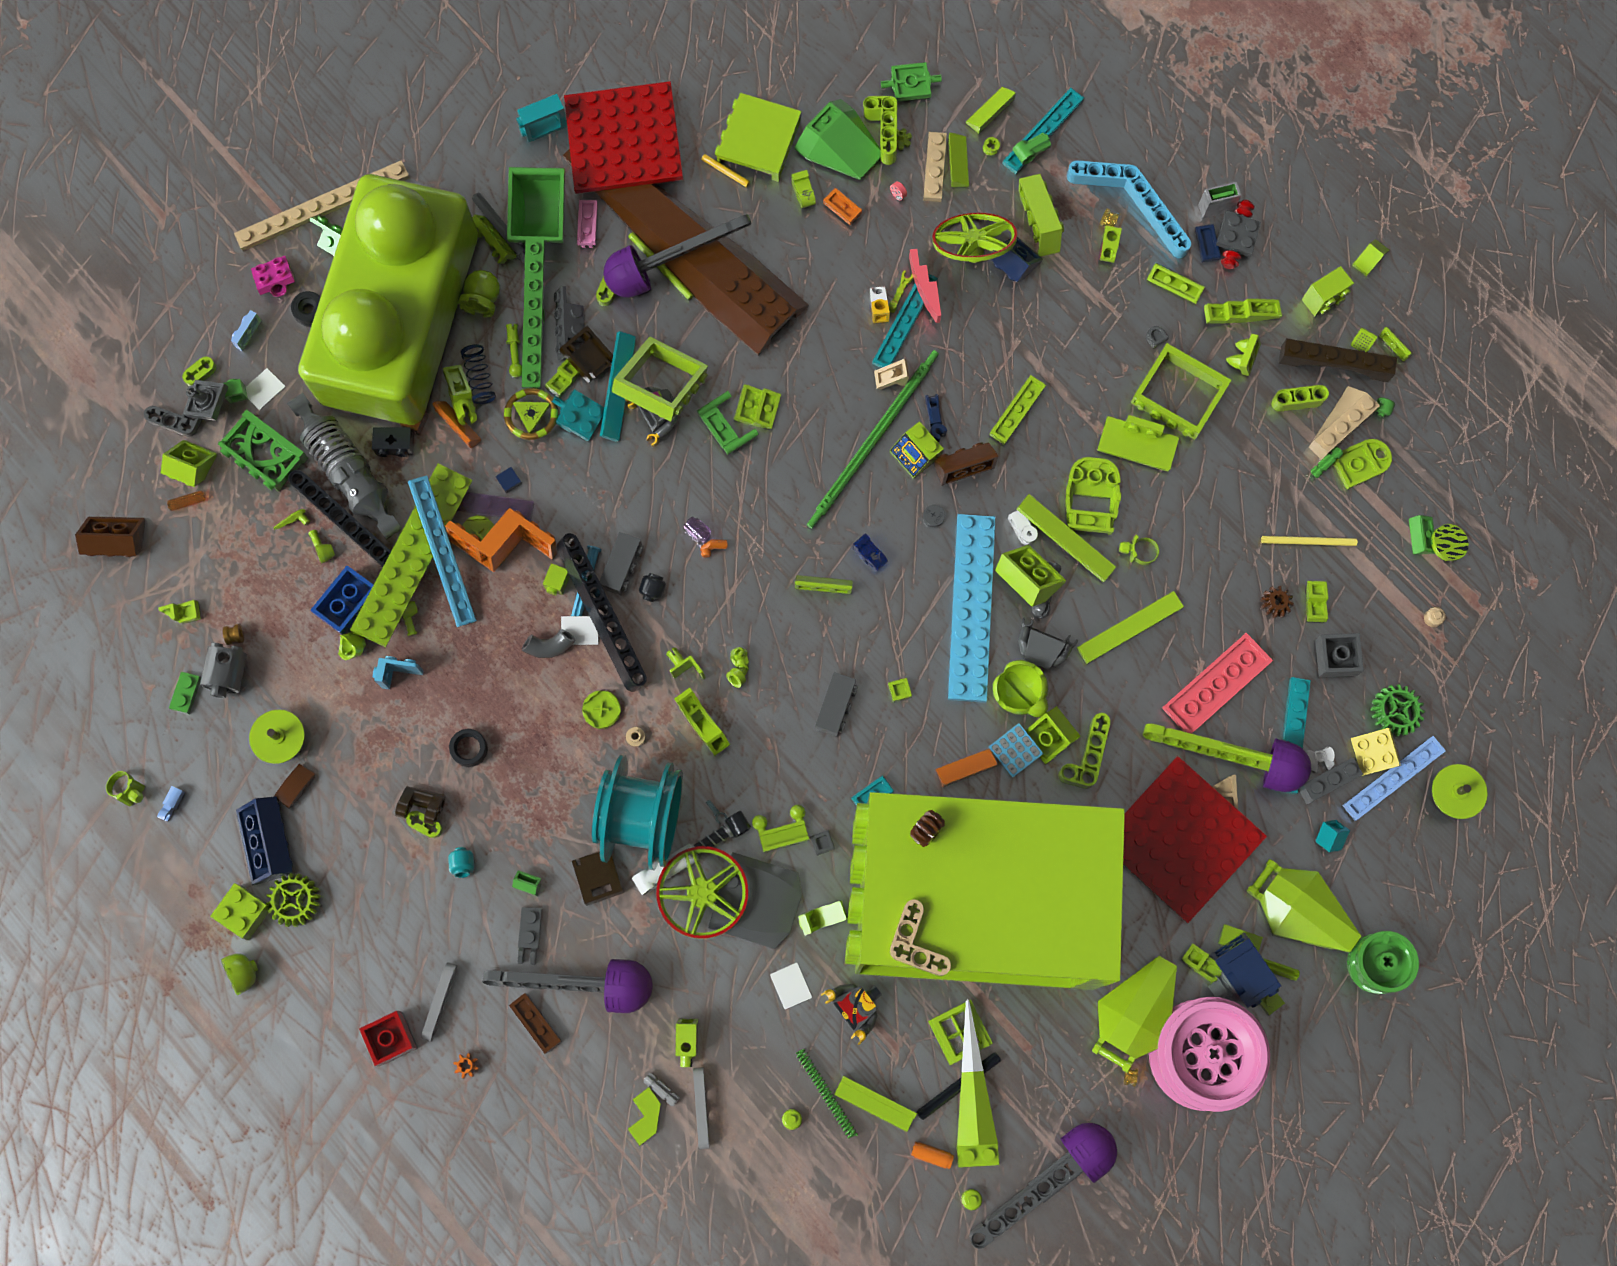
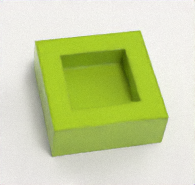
(900, 690)

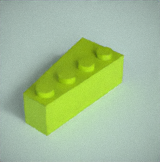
(1041, 214)

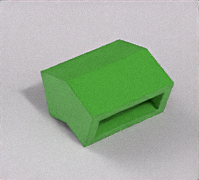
(527, 883)

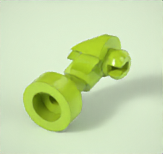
(737, 675)

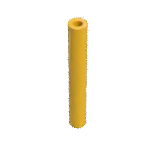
(725, 170)

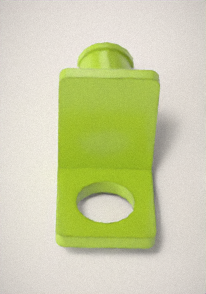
(682, 664)

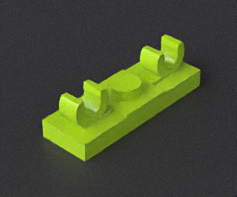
(494, 239)

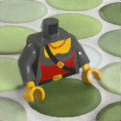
(855, 1007)

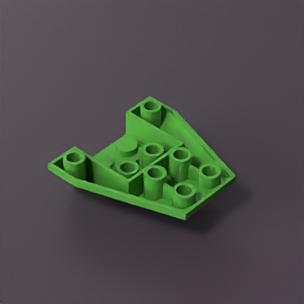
(839, 141)

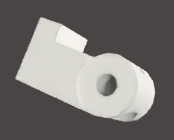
(1026, 533)

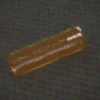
(186, 500)

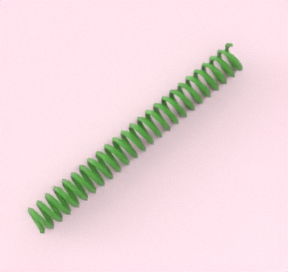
(820, 1085)

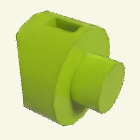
(351, 645)

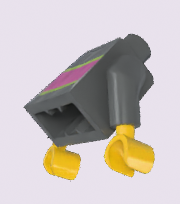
(654, 421)

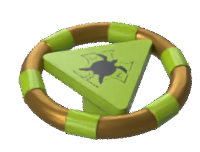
(530, 413)

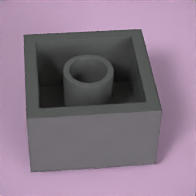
(1339, 655)

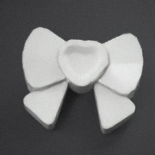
(1326, 755)

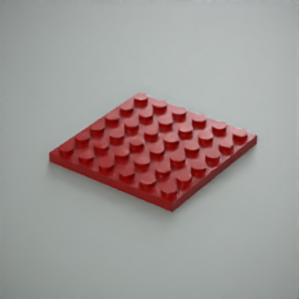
(623, 137)
(1185, 839)

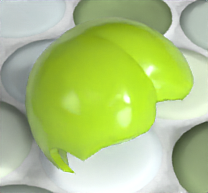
(1022, 689)

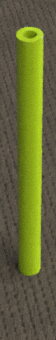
(674, 280)

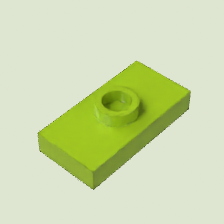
(1229, 933)

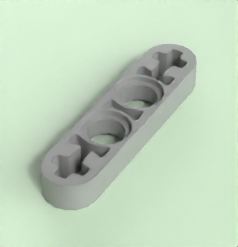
(439, 1002)
(701, 1108)

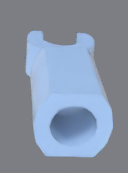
(170, 803)

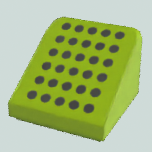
(1363, 340)

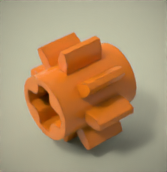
(464, 1060)

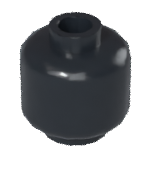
(652, 587)

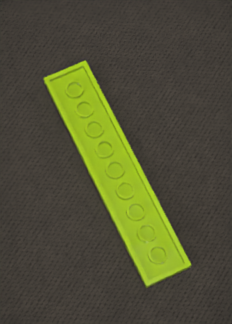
(407, 562)

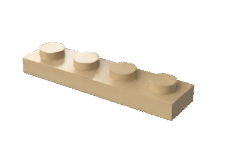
(935, 166)

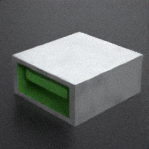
(1219, 199)

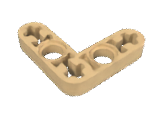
(907, 941)

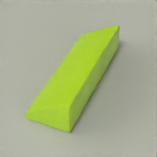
(991, 109)
(958, 160)
(1175, 283)
(823, 584)

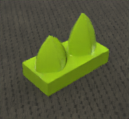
(1245, 361)

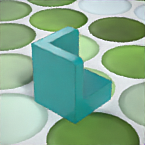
(1332, 835)

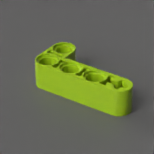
(884, 110)
(1089, 750)

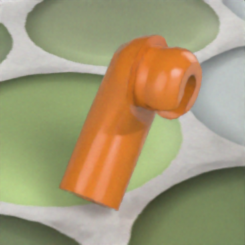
(712, 544)

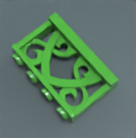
(256, 427)

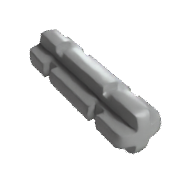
(661, 1089)

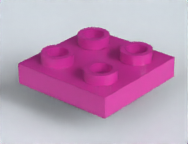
(273, 273)

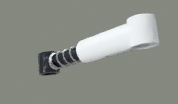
(734, 826)

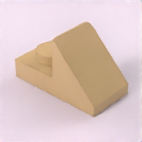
(892, 374)

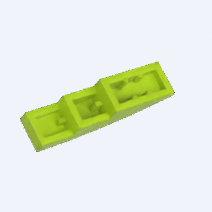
(1241, 312)

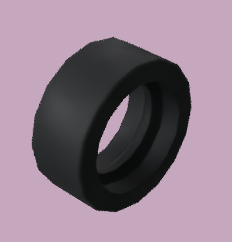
(468, 733)

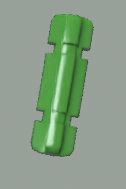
(1326, 462)

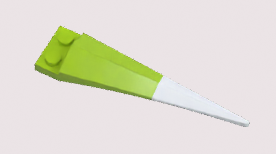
(976, 1130)

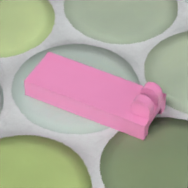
(587, 223)

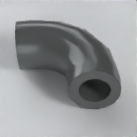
(548, 647)

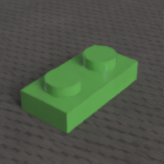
(185, 693)

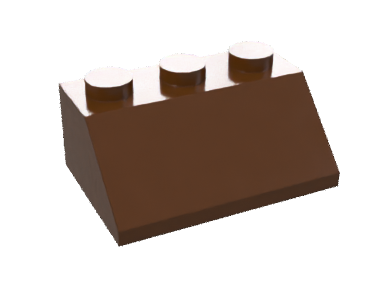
(965, 463)
(110, 536)

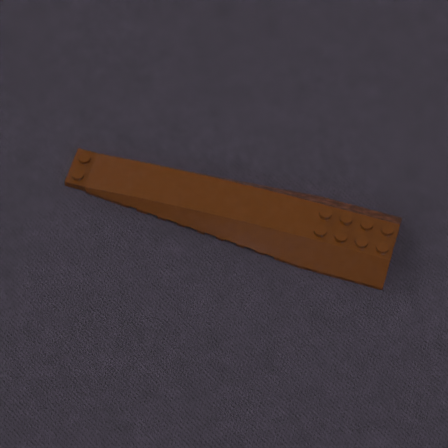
(719, 275)

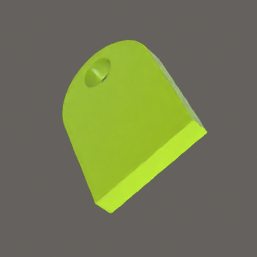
(1361, 463)

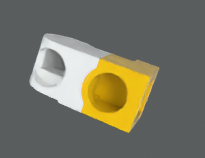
(879, 305)

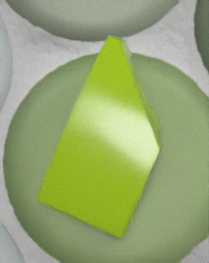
(182, 612)

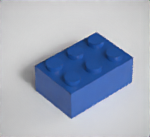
(343, 600)

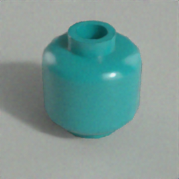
(461, 862)

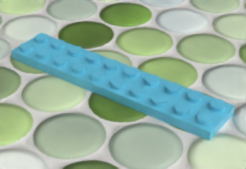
(971, 608)

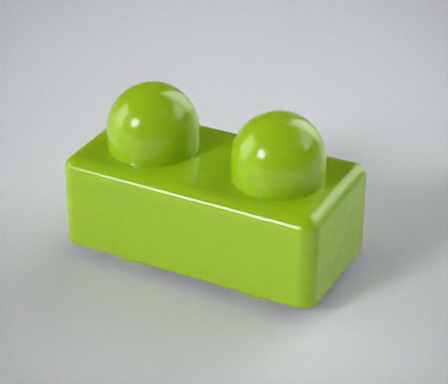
(389, 299)

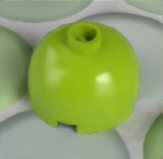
(240, 972)

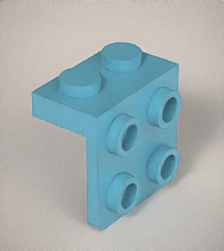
(384, 670)

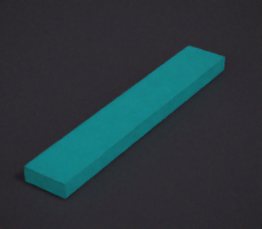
(1048, 124)
(900, 328)
(614, 403)

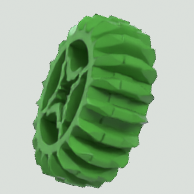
(1408, 725)

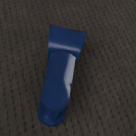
(935, 419)

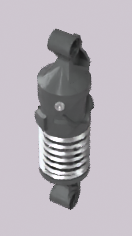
(345, 465)

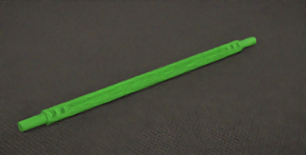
(872, 439)

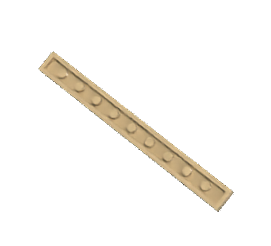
(302, 213)

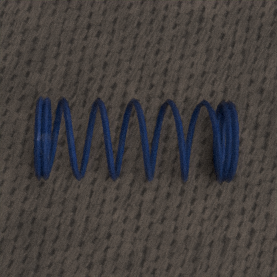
(477, 354)

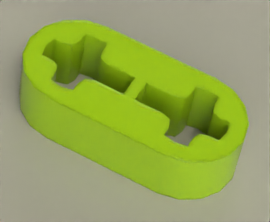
(601, 291)
(199, 371)
(422, 828)

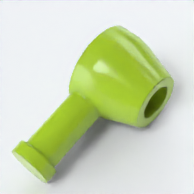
(324, 551)
(410, 611)

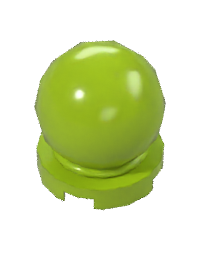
(480, 292)

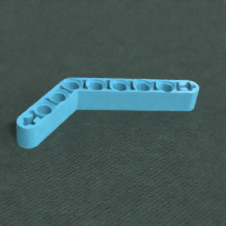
(1179, 242)

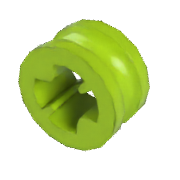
(989, 151)

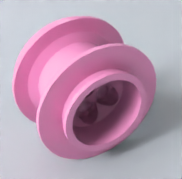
(1246, 1064)

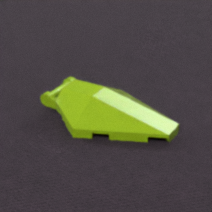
(1304, 909)
(1136, 1012)

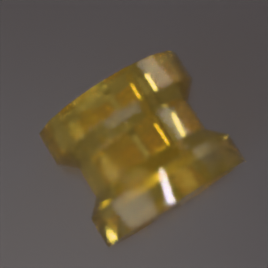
(1109, 218)

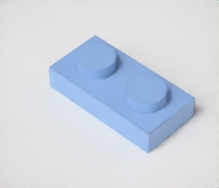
(245, 331)

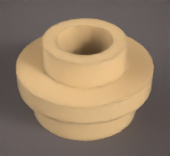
(635, 743)

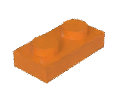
(842, 206)

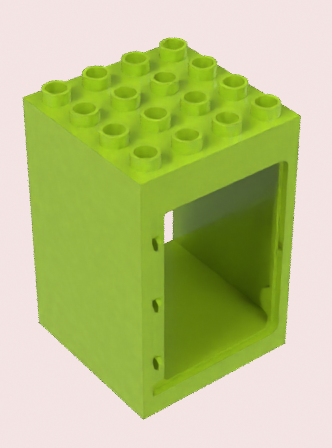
(1002, 888)

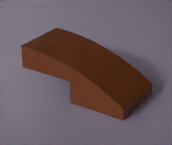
(293, 786)

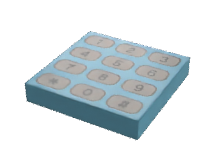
(1016, 750)

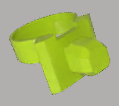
(1126, 547)
(131, 794)

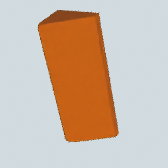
(448, 414)
(966, 767)

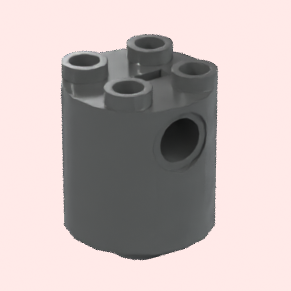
(223, 677)

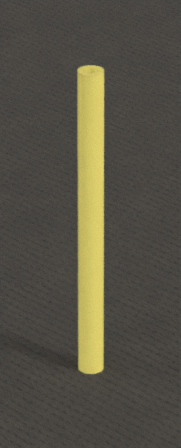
(1309, 540)

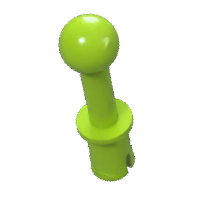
(512, 339)

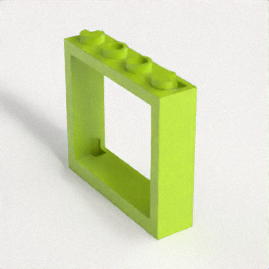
(1195, 368)
(648, 400)

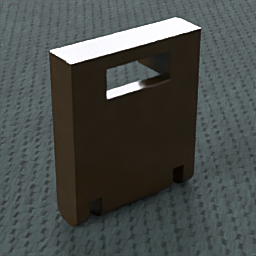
(590, 357)
(596, 874)

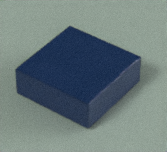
(508, 479)

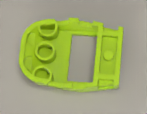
(1094, 479)

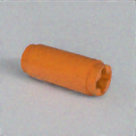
(932, 1155)

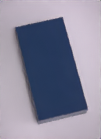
(1207, 241)

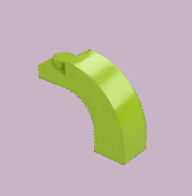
(701, 722)

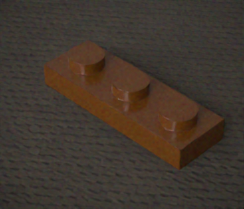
(535, 1023)

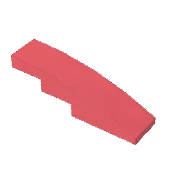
(926, 289)

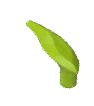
(298, 515)

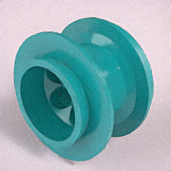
(637, 812)

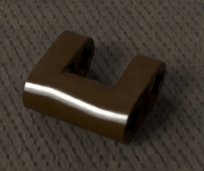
(429, 800)

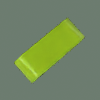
(1307, 393)

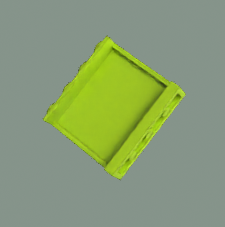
(759, 135)

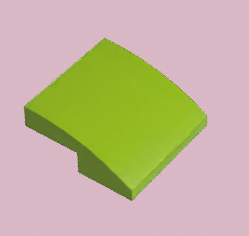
(757, 407)

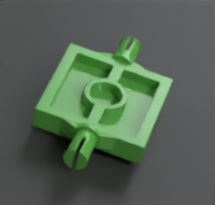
(911, 81)

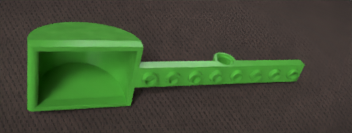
(535, 219)

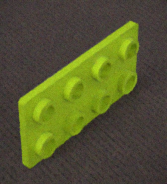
(1138, 442)

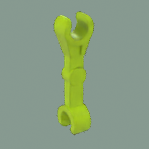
(900, 290)

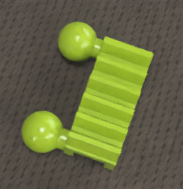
(784, 835)

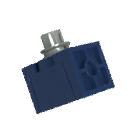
(1243, 972)

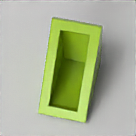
(1370, 257)

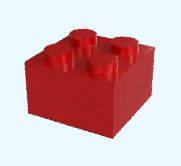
(388, 1038)

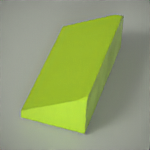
(1395, 344)

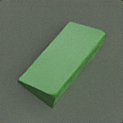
(1421, 532)

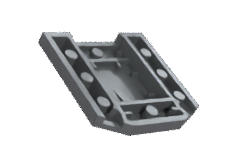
(770, 905)

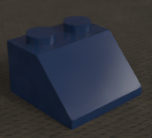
(1018, 261)

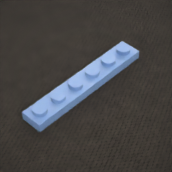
(1393, 778)

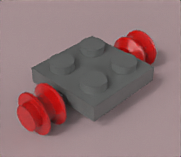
(1238, 234)

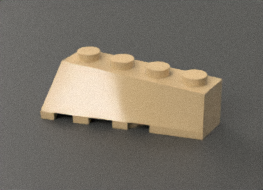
(1348, 414)

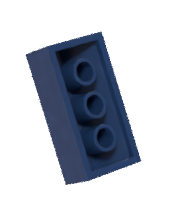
(264, 840)

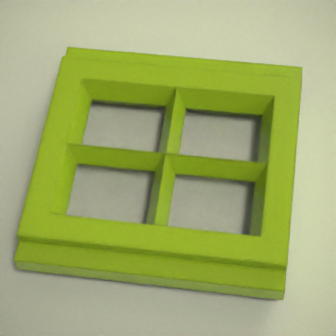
(950, 1032)

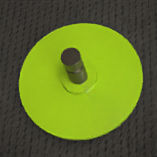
(276, 736)
(1459, 791)

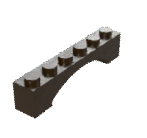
(1373, 365)

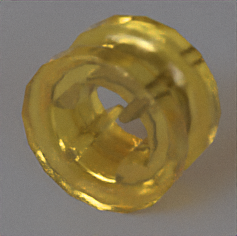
(1131, 1077)

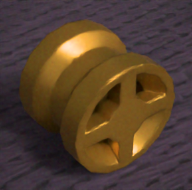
(233, 634)

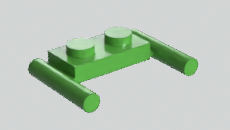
(720, 427)

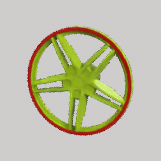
(974, 239)
(702, 892)

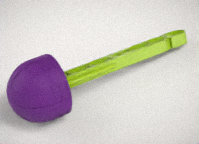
(1285, 767)

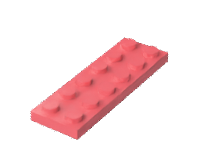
(1217, 684)

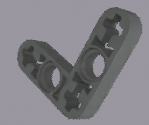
(178, 426)

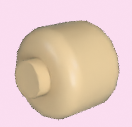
(1434, 617)

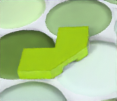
(650, 1108)

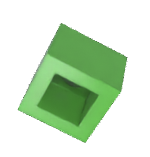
(236, 391)

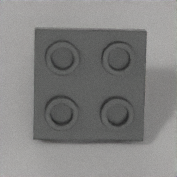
(205, 400)

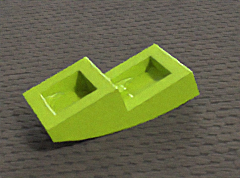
(563, 379)
(1316, 601)
(1202, 963)

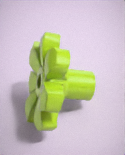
(903, 138)

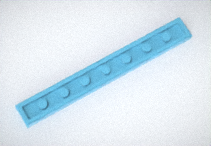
(442, 551)

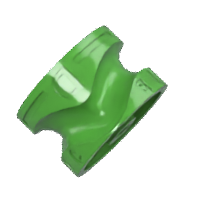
(1383, 962)

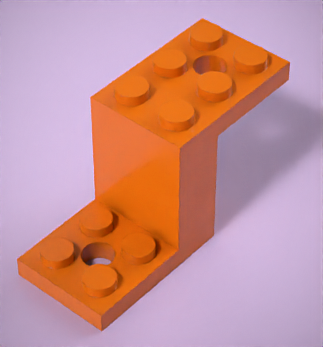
(502, 539)

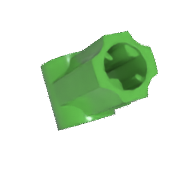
(1029, 149)

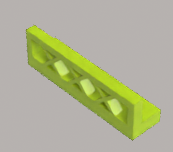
(875, 1103)

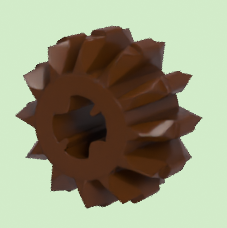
(1284, 602)
(927, 828)

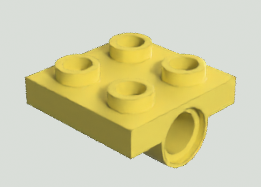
(1376, 751)

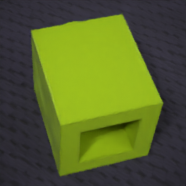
(556, 580)

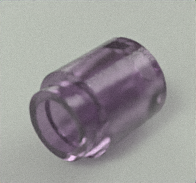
(697, 530)

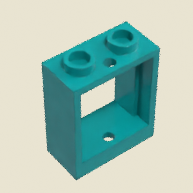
(541, 118)

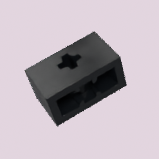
(384, 436)

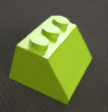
(1029, 574)

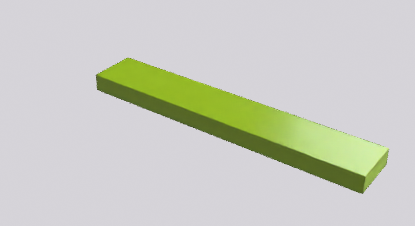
(1066, 538)
(1130, 627)

